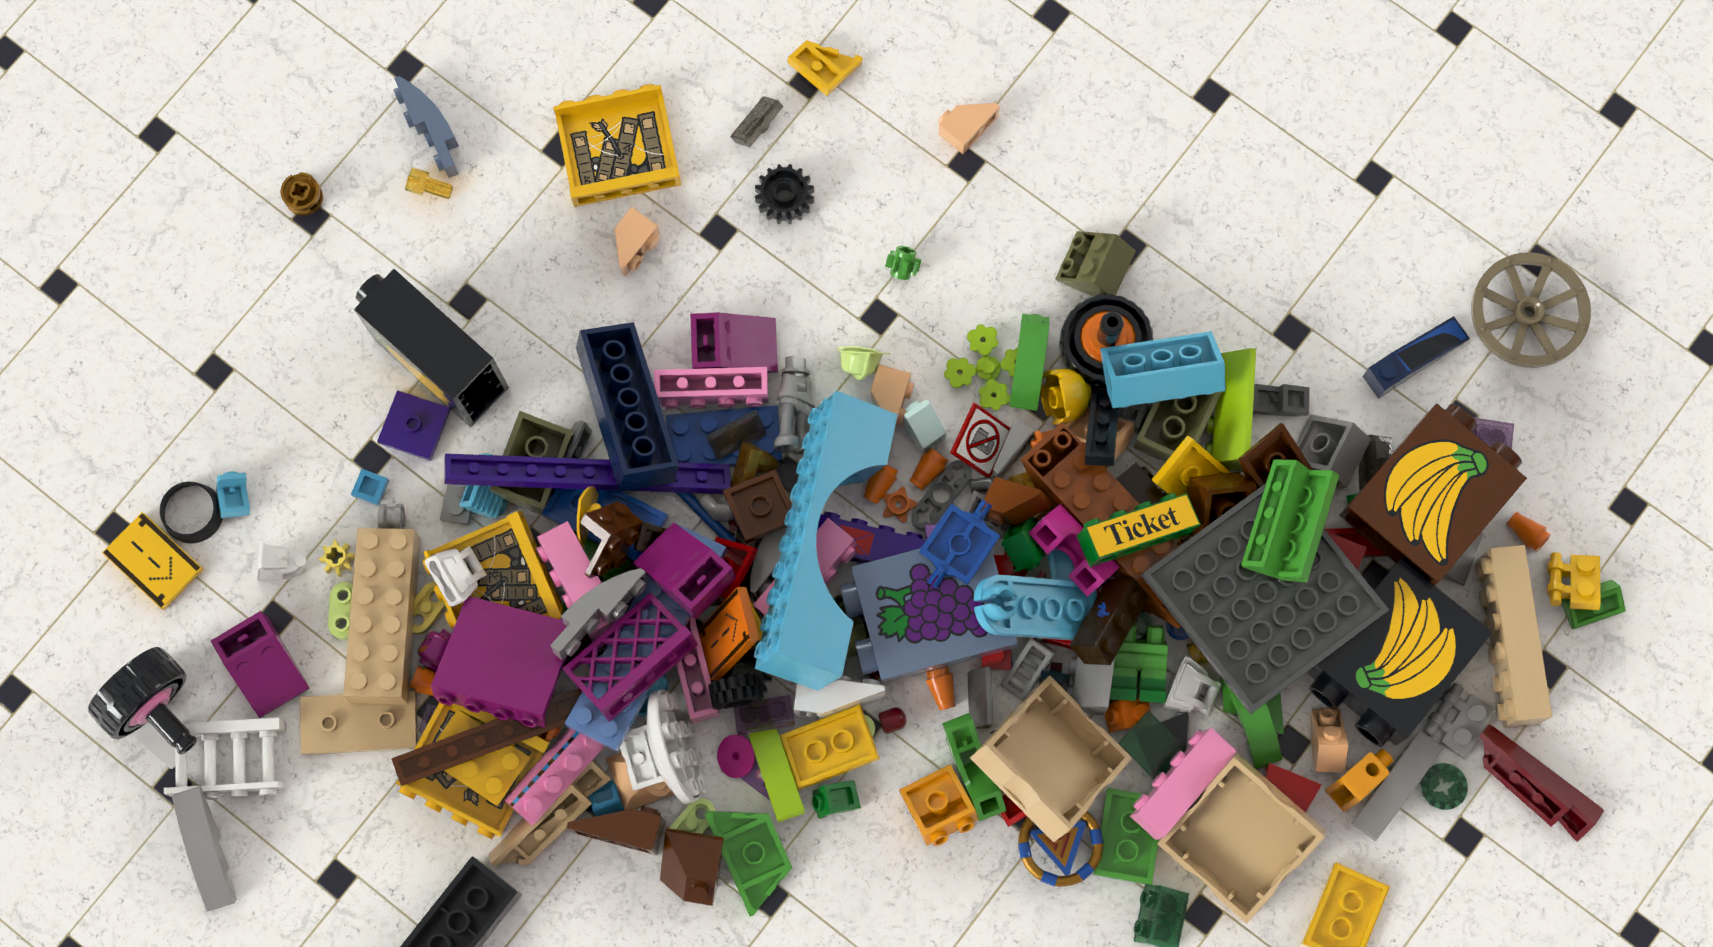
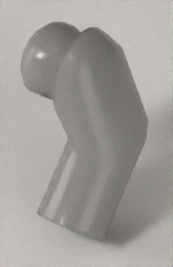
(717, 511)

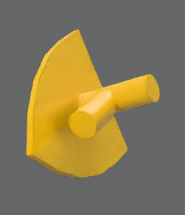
(586, 503)

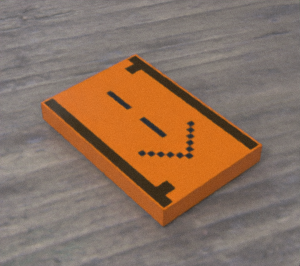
(728, 633)

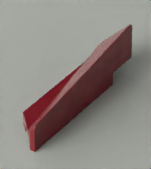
(1538, 785)

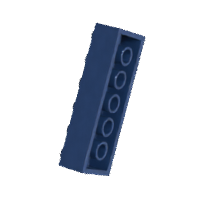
(627, 407)

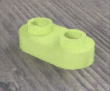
(339, 610)
(689, 822)

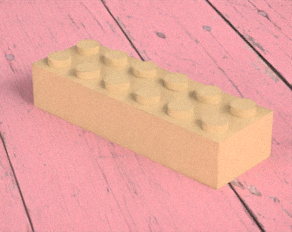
(382, 616)
(1515, 637)

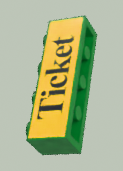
(1137, 529)

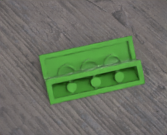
(1290, 521)

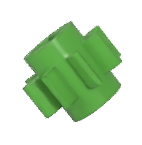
(903, 262)

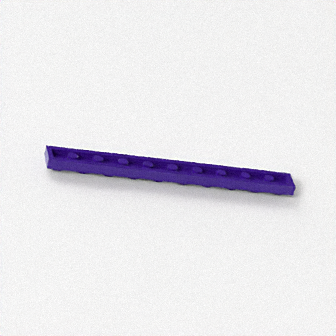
(572, 474)

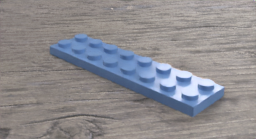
(585, 716)

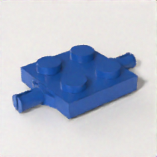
(959, 544)

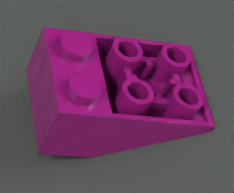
(733, 341)
(686, 569)
(260, 664)

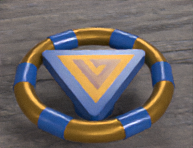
(1062, 851)

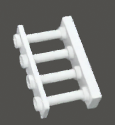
(238, 732)

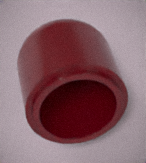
(892, 720)

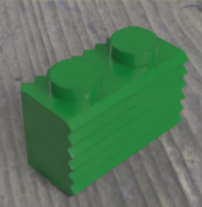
(1021, 547)

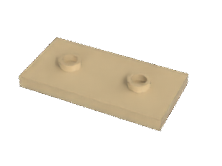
(337, 726)

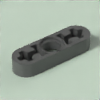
(947, 474)

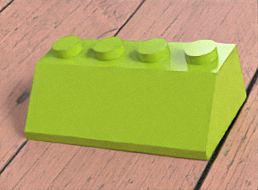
(1233, 412)

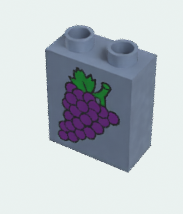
(915, 624)

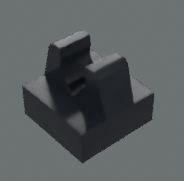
(1056, 673)

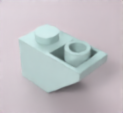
(923, 426)

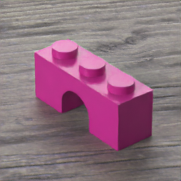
(1060, 532)

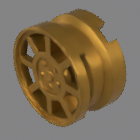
(301, 194)

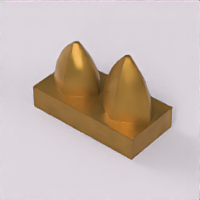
(751, 461)

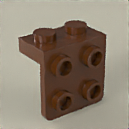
(617, 530)

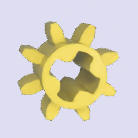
(343, 562)

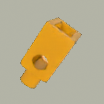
(1360, 779)

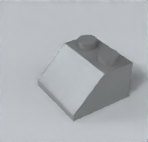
(1333, 446)
(1091, 685)

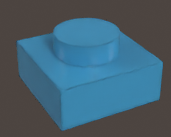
(370, 487)

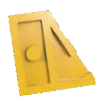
(823, 65)

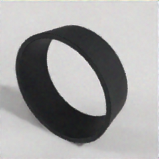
(203, 534)

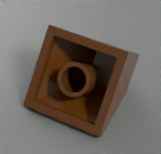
(691, 865)

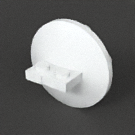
(660, 752)

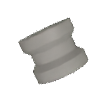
(391, 516)

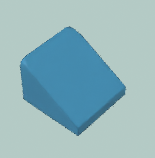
(606, 800)

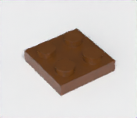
(758, 505)

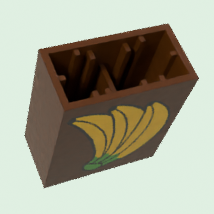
(1435, 493)

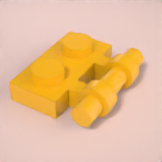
(1584, 581)

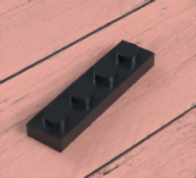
(1101, 429)

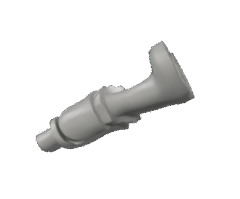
(797, 400)

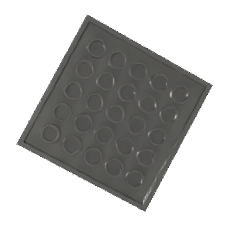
(1255, 626)

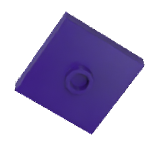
(414, 425)

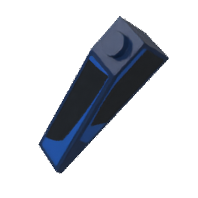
(1414, 357)

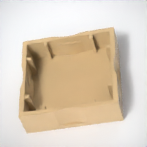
(1051, 758)
(1242, 837)

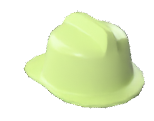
(859, 360)

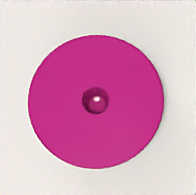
(735, 756)

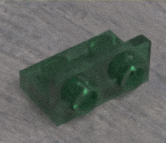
(1160, 916)

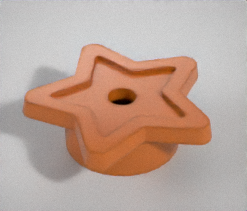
(898, 497)

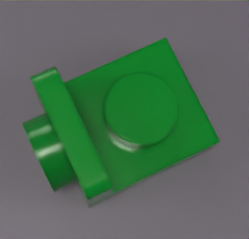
(835, 799)

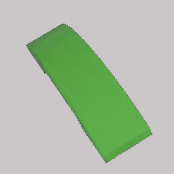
(1259, 733)

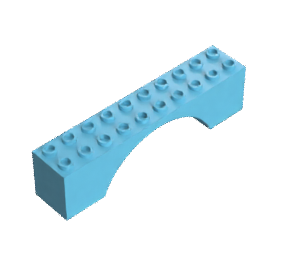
(804, 627)

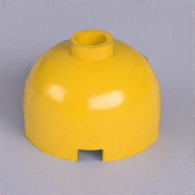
(1064, 395)

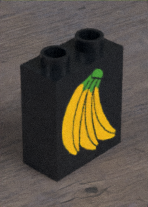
(430, 345)
(1401, 660)

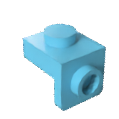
(232, 495)

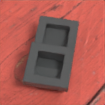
(1281, 400)

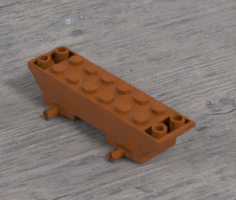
(1090, 493)

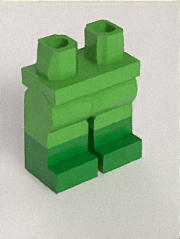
(1148, 658)

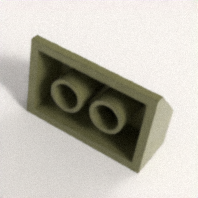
(1171, 423)
(533, 439)

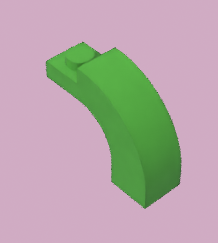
(1029, 362)
(979, 787)

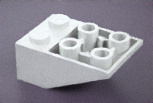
(836, 697)

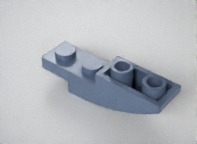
(430, 121)

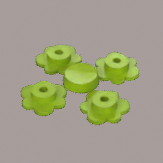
(986, 367)

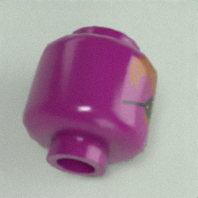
(433, 648)

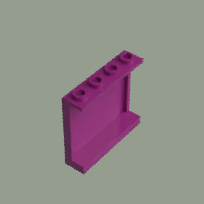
(500, 662)

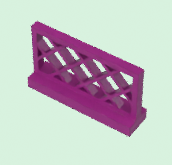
(640, 676)

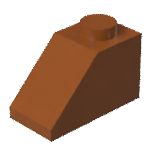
(1014, 502)

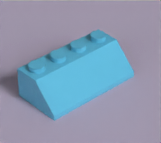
(1163, 369)

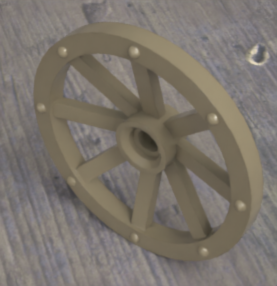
(1532, 305)

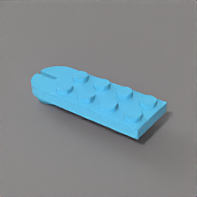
(1031, 607)

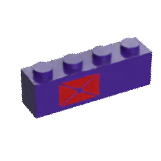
(874, 542)

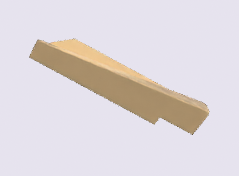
(528, 841)

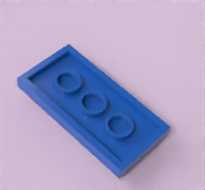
(690, 431)
(564, 507)

